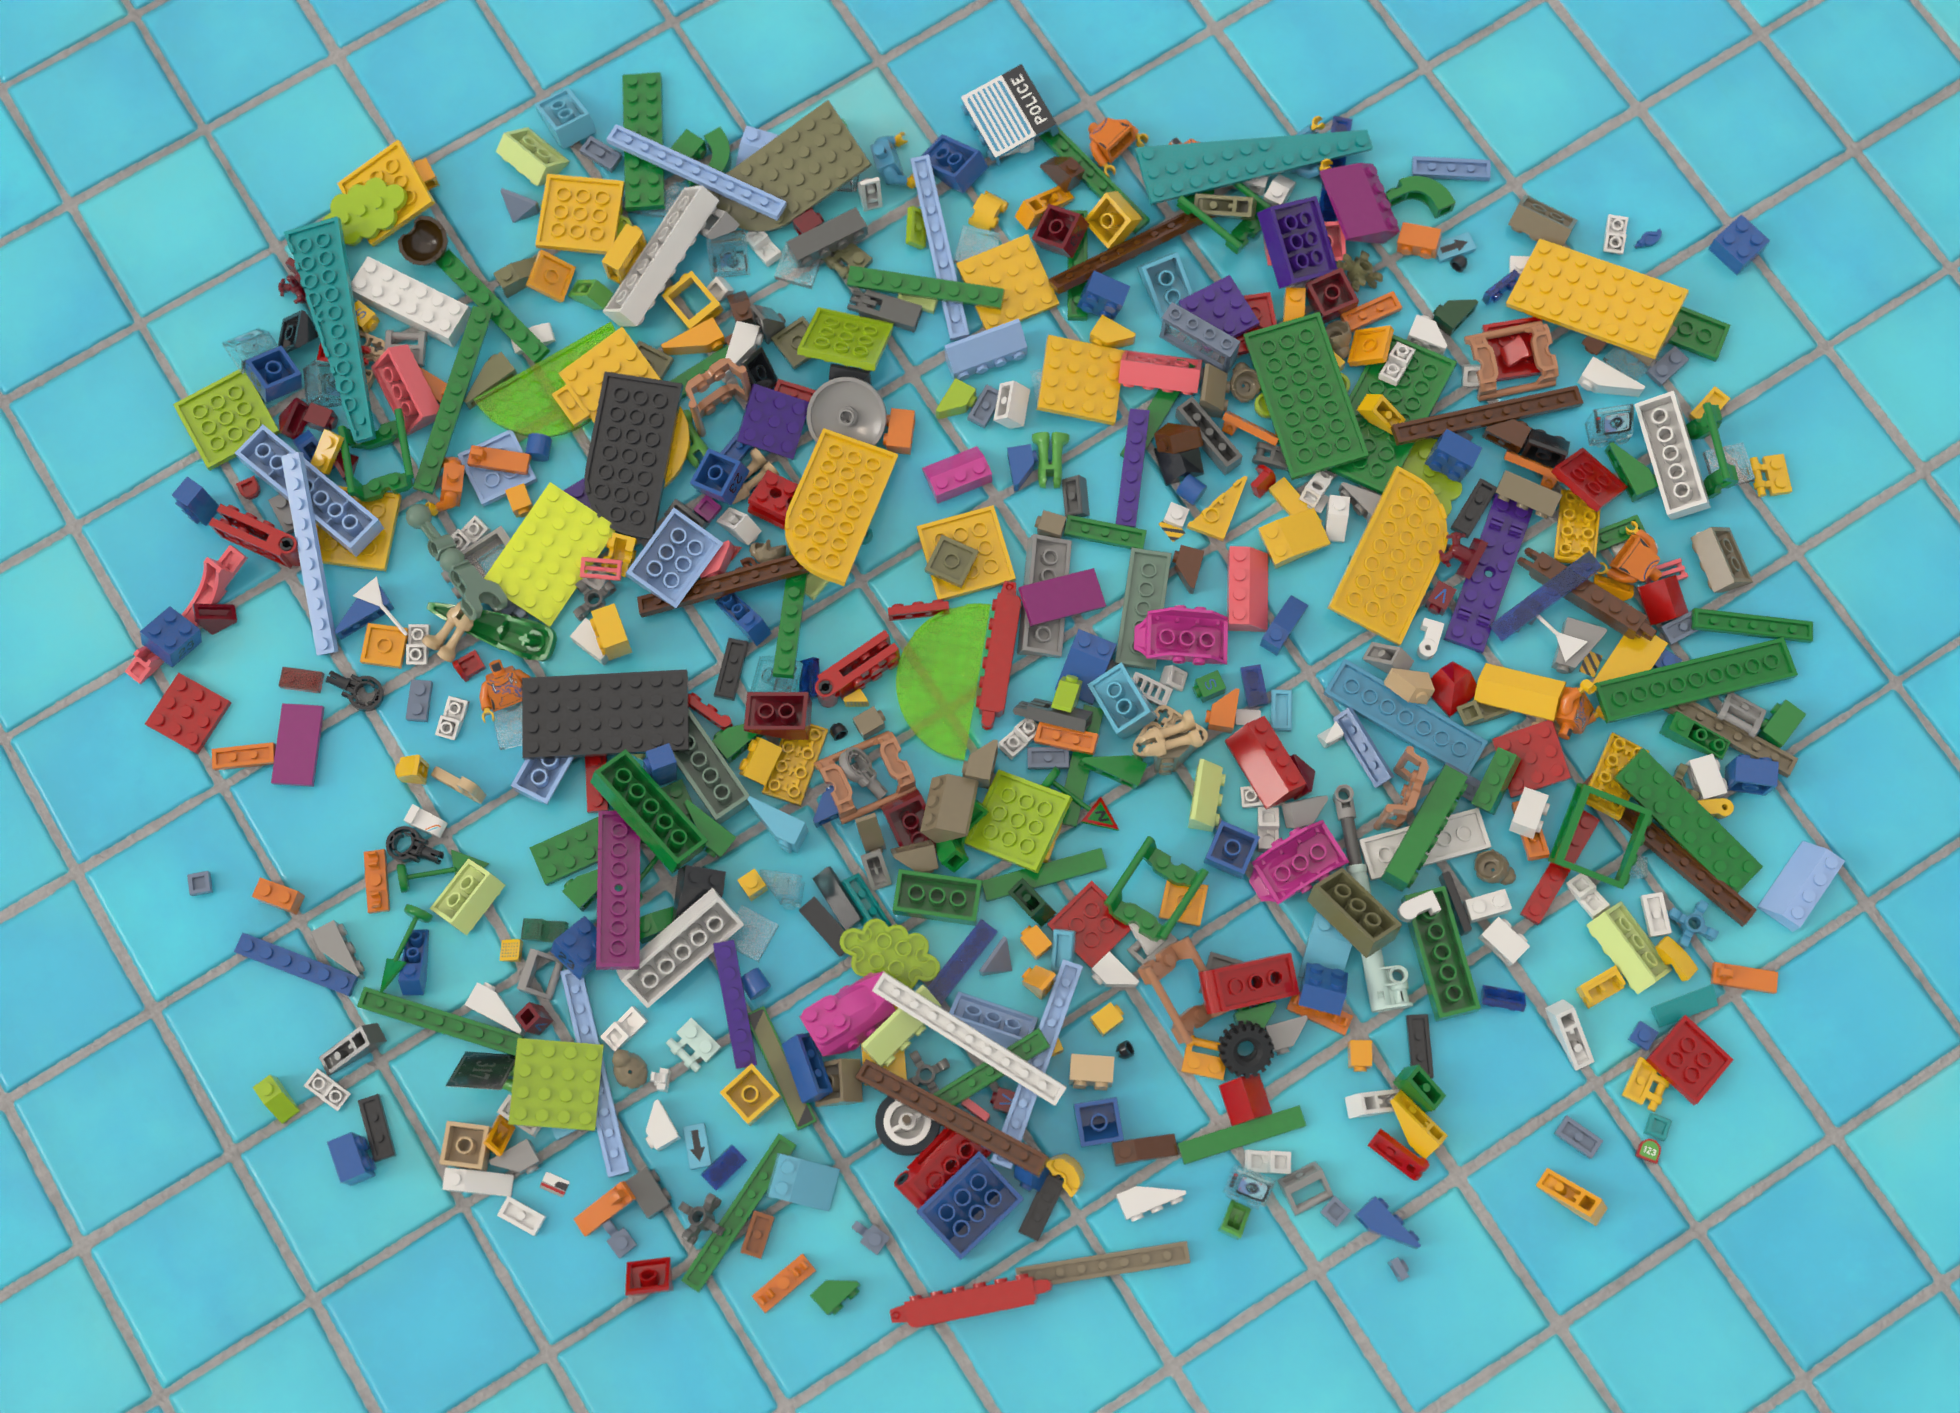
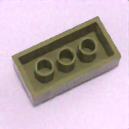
(1354, 912)

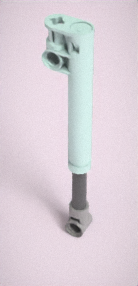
(1383, 990)

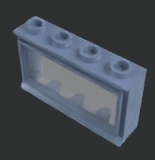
(1199, 338)

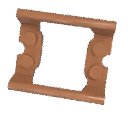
(1488, 372)
(722, 395)
(842, 792)
(1409, 792)
(1165, 962)

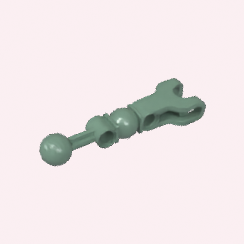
(463, 575)

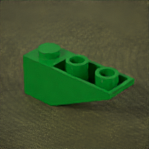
(1694, 735)

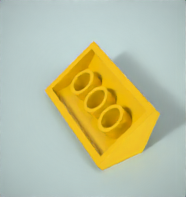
(1519, 691)

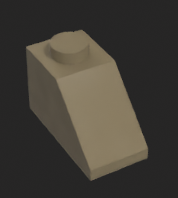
(917, 856)

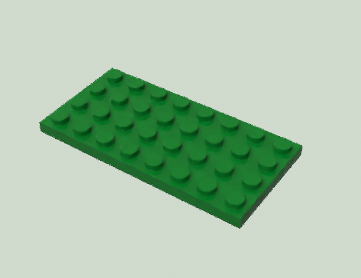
(1305, 396)
(1412, 397)

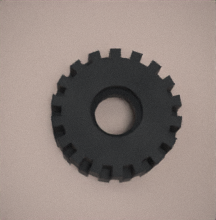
(1254, 1061)

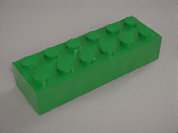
(649, 811)
(1422, 831)
(1443, 959)

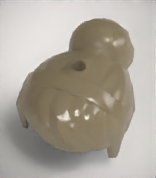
(1339, 337)
(1244, 375)
(764, 552)
(1494, 860)
(625, 1061)

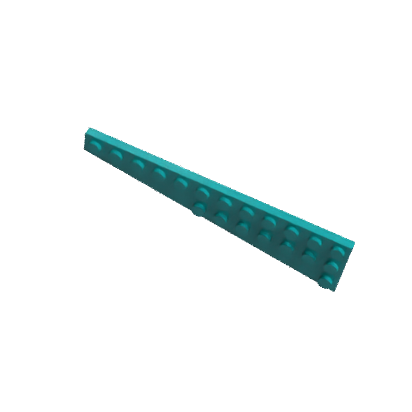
(1206, 166)
(326, 279)

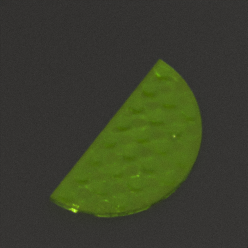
(526, 400)
(941, 677)

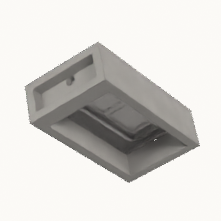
(483, 553)

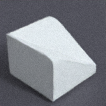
(1330, 735)

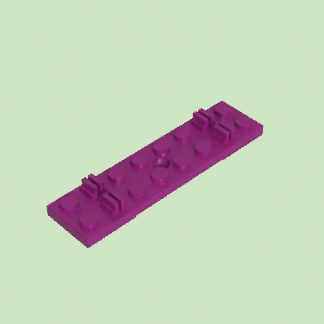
(617, 910)

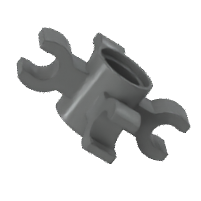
(583, 610)
(935, 1069)
(708, 1222)

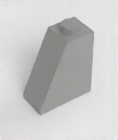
(1582, 631)

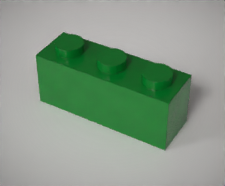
(1496, 780)

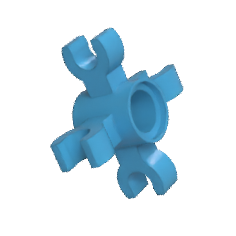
(1707, 932)

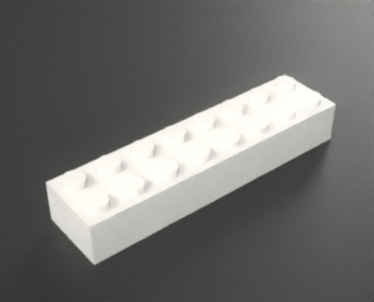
(661, 256)

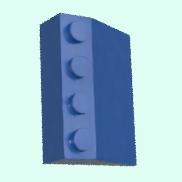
(969, 1205)

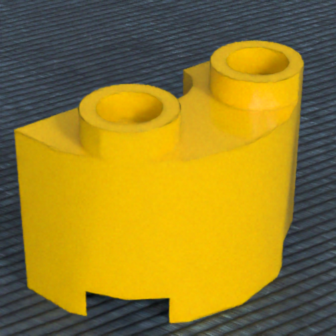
(986, 211)
(622, 549)
(1069, 1169)

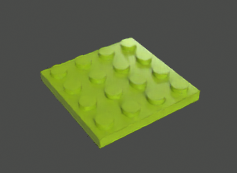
(845, 339)
(224, 417)
(1019, 821)
(556, 1084)

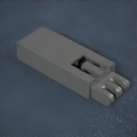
(892, 310)
(1041, 711)

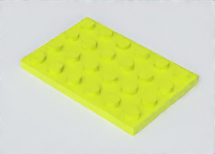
(546, 553)

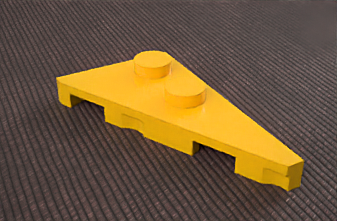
(1217, 517)

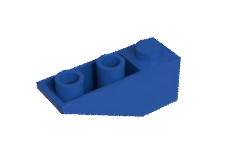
(744, 618)
(414, 973)
(1380, 1221)

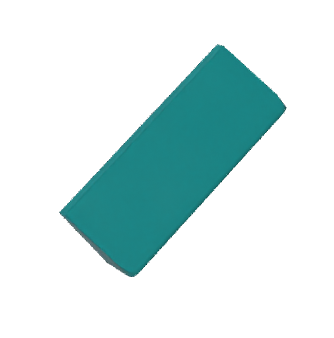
(864, 899)
(1687, 1004)

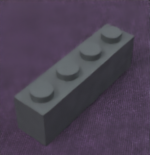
(827, 238)
(1215, 442)

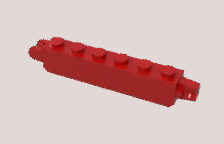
(1000, 655)
(970, 1302)

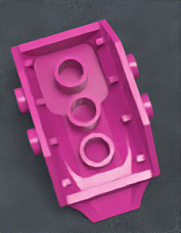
(1183, 635)
(1296, 863)
(848, 1017)

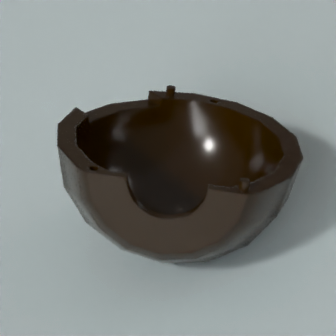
(425, 242)

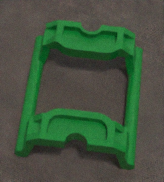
(1237, 238)
(1700, 429)
(378, 486)
(1162, 866)

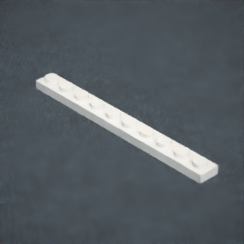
(969, 1038)

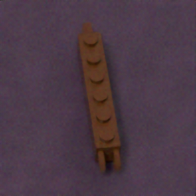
(1591, 598)

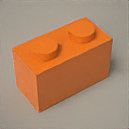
(1419, 240)
(900, 431)
(278, 896)

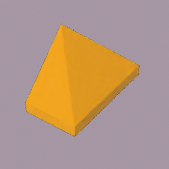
(1620, 590)
(499, 1136)

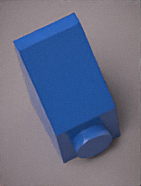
(307, 444)
(1021, 464)
(826, 809)
(1029, 1181)

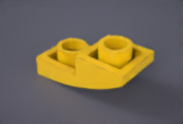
(1674, 954)

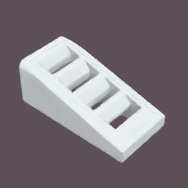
(1152, 683)

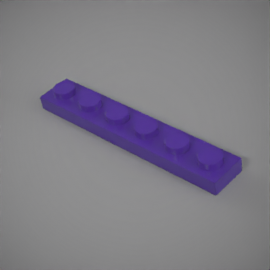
(1132, 467)
(735, 1003)

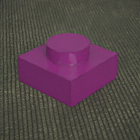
(707, 509)

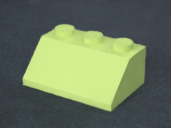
(531, 155)
(1206, 796)
(467, 896)

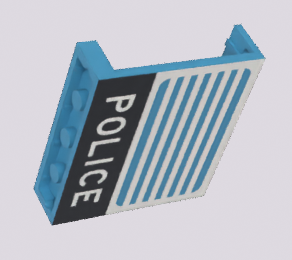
(1008, 112)

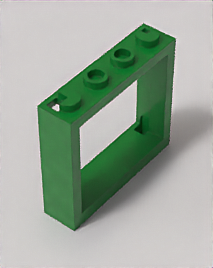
(1570, 824)

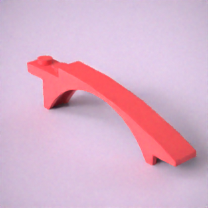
(210, 591)

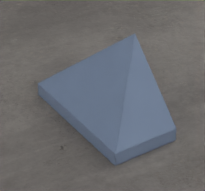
(519, 206)
(998, 961)

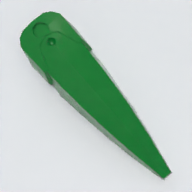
(519, 636)

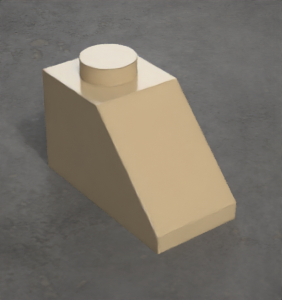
(1410, 685)

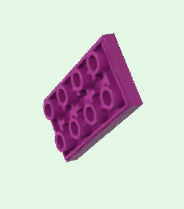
(1062, 597)
(297, 745)

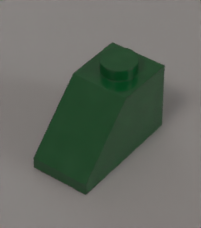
(1453, 314)
(1032, 902)

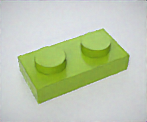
(915, 228)

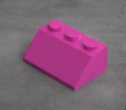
(957, 474)

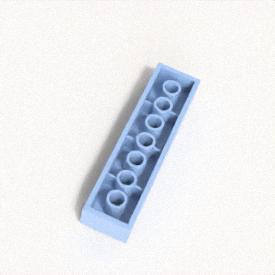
(332, 507)

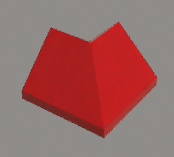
(1453, 687)

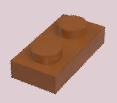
(757, 1234)

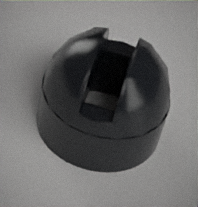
(1459, 263)
(838, 731)
(1126, 1049)

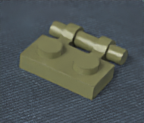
(852, 256)

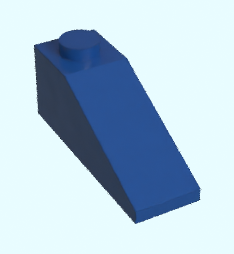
(361, 614)
(1283, 625)

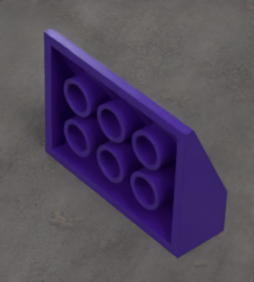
(1297, 241)

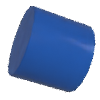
(538, 446)
(1191, 489)
(755, 983)

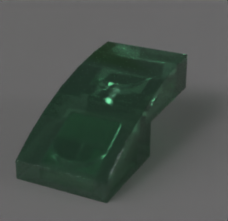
(542, 930)

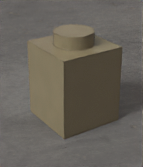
(1050, 524)
(869, 722)

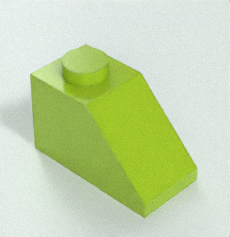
(956, 400)
(1067, 693)
(276, 1098)

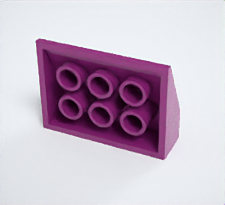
(1360, 203)

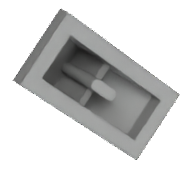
(876, 870)

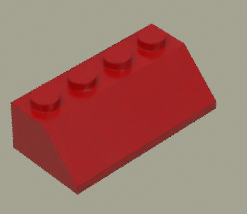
(1265, 763)

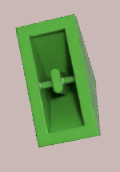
(1234, 1220)

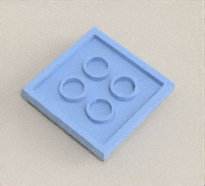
(491, 484)

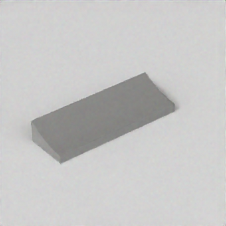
(1045, 560)

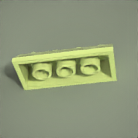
(1628, 947)
(895, 1033)

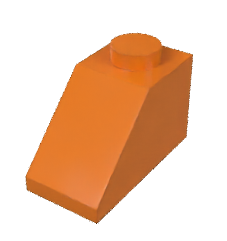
(1223, 713)

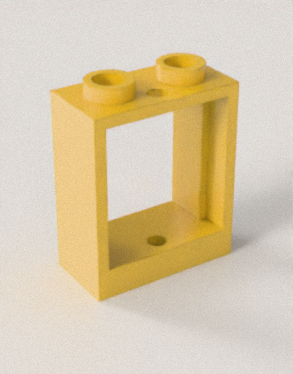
(624, 253)
(711, 310)

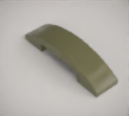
(1476, 713)

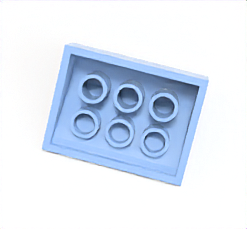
(674, 558)

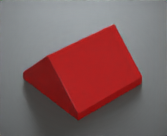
(1662, 600)
(1245, 1099)
(648, 1277)

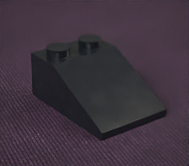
(693, 884)

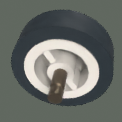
(903, 1128)

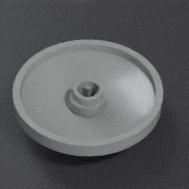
(847, 408)

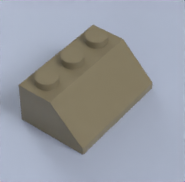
(1541, 221)
(1528, 494)
(1721, 559)
(1174, 758)
(949, 807)

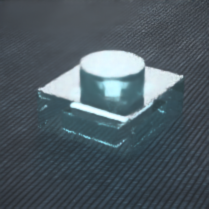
(1640, 869)

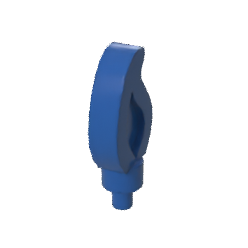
(1649, 239)

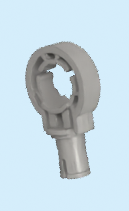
(865, 775)

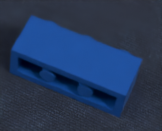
(195, 502)
(661, 764)
(807, 1068)

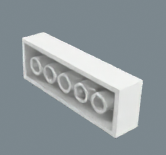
(410, 301)
(1672, 455)
(681, 947)

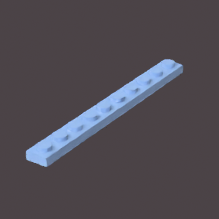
(696, 172)
(938, 241)
(309, 553)
(1050, 1026)
(606, 1119)

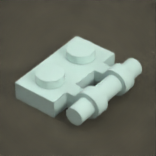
(699, 1040)

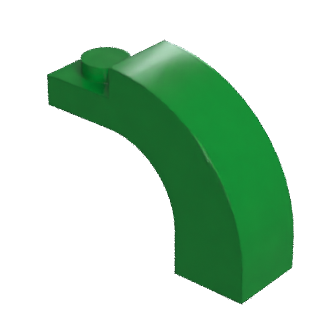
(720, 149)
(1425, 190)
(952, 852)

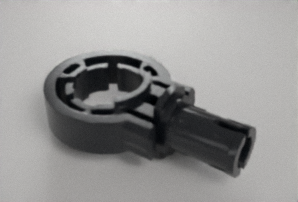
(346, 683)
(416, 848)

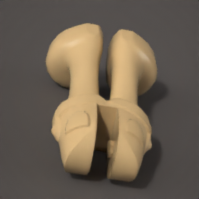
(758, 461)
(437, 641)
(1154, 734)

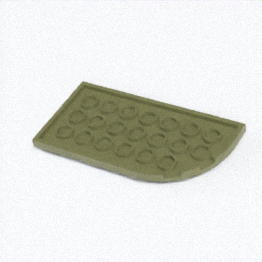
(798, 167)

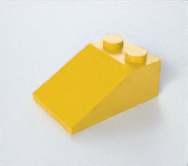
(1293, 537)

